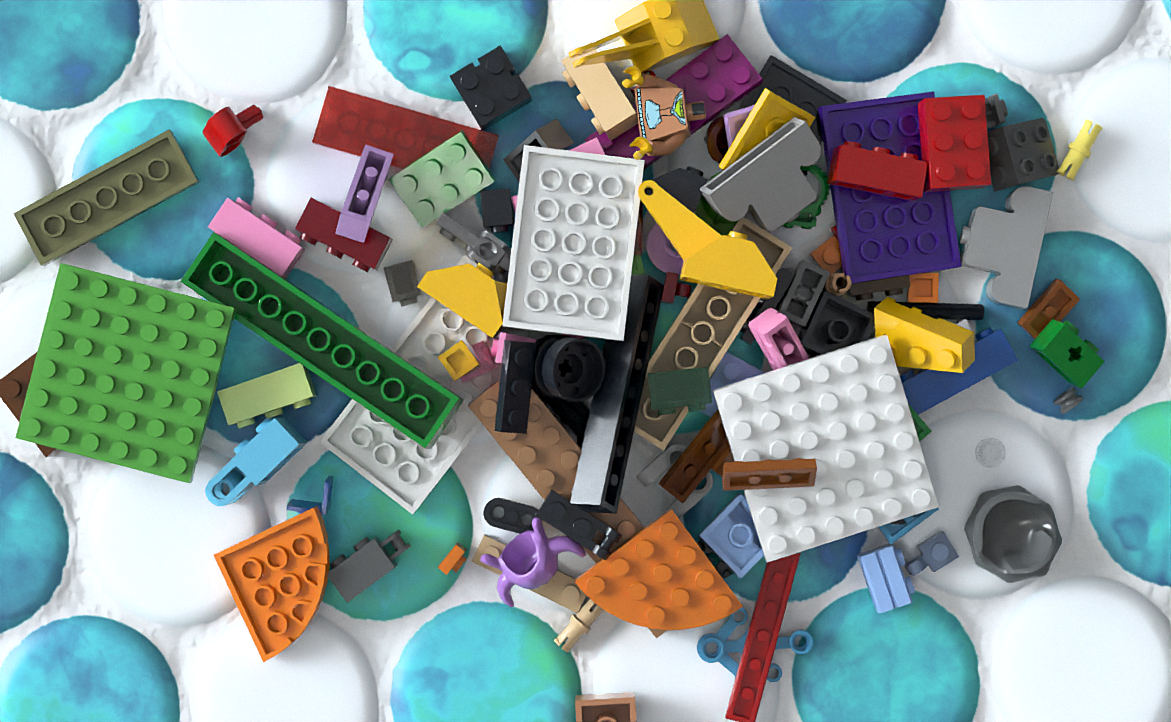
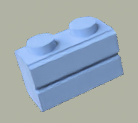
(885, 577)

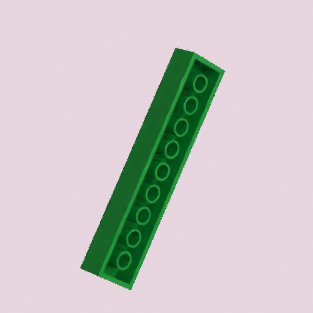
(323, 341)

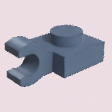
(935, 553)

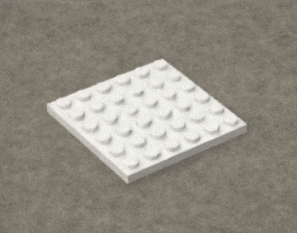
(856, 424)

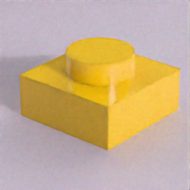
(458, 360)

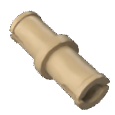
(579, 625)

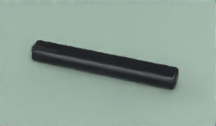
(942, 310)

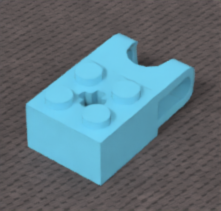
(255, 461)

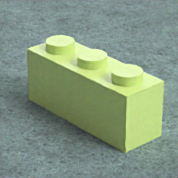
(267, 395)

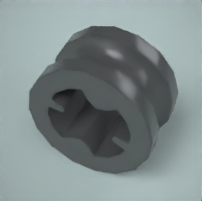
(1068, 400)

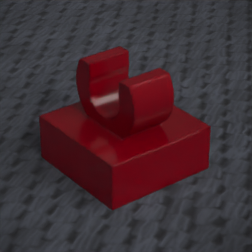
(673, 289)

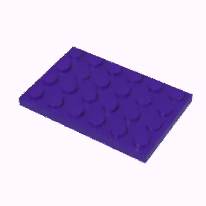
(880, 232)

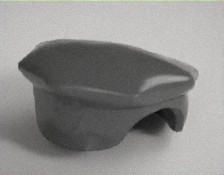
(1013, 534)

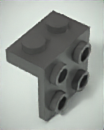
(1021, 154)

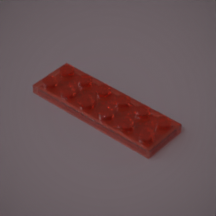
(356, 120)

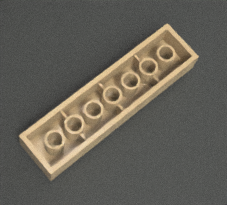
(703, 334)

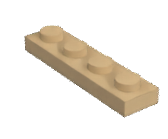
(559, 589)

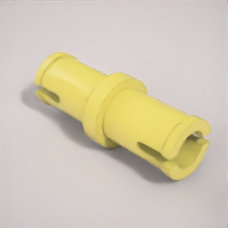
(1079, 149)

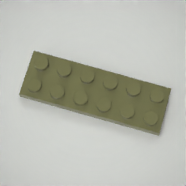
(106, 197)

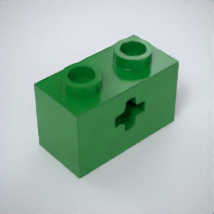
(1053, 348)

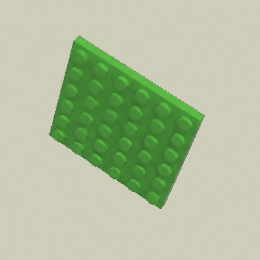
(125, 373)

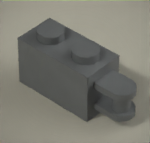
(366, 565)

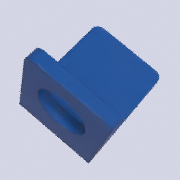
(301, 506)

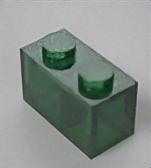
(679, 389)

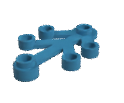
(733, 646)

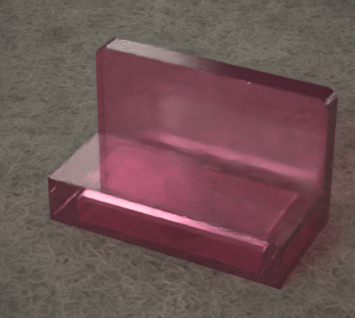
(486, 361)

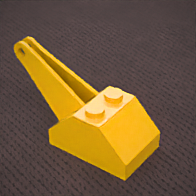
(654, 35)
(708, 257)
(470, 294)

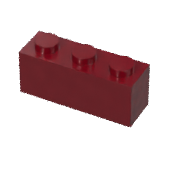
(320, 224)

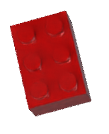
(954, 143)

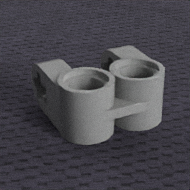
(660, 465)

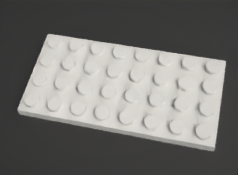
(387, 455)

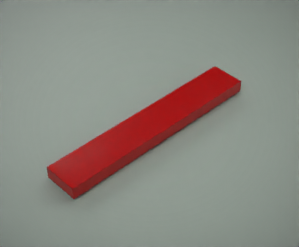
(761, 639)

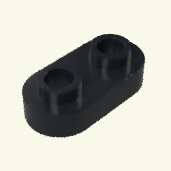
(512, 515)

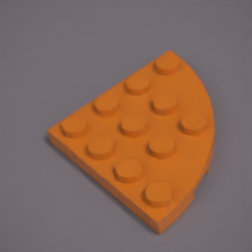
(279, 579)
(660, 580)

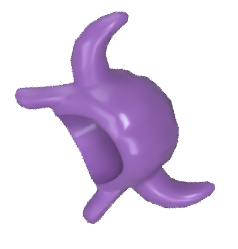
(530, 560)

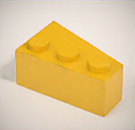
(922, 340)

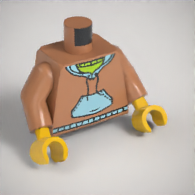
(661, 114)

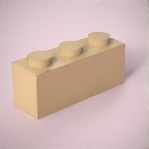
(601, 95)

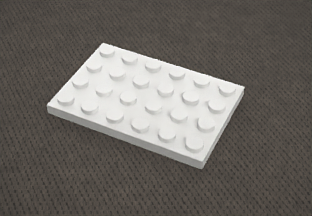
(573, 243)

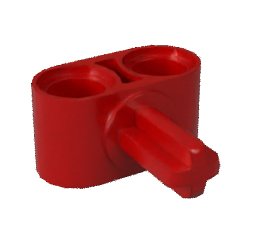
(227, 130)

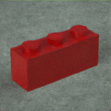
(877, 171)

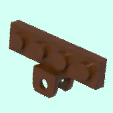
(706, 452)

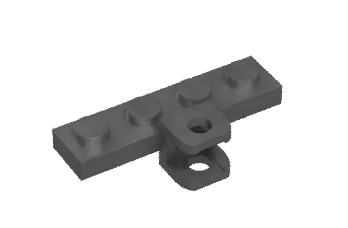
(484, 249)

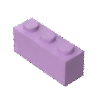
(364, 193)

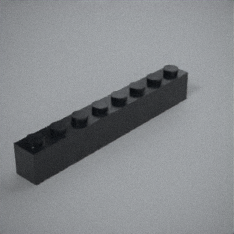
(617, 403)

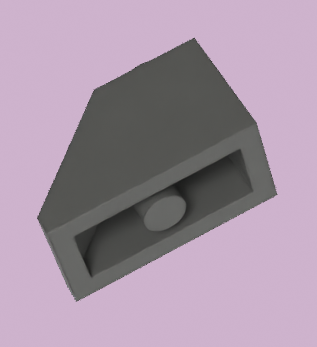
(548, 136)

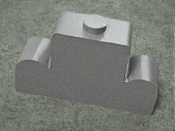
(768, 179)
(1008, 244)

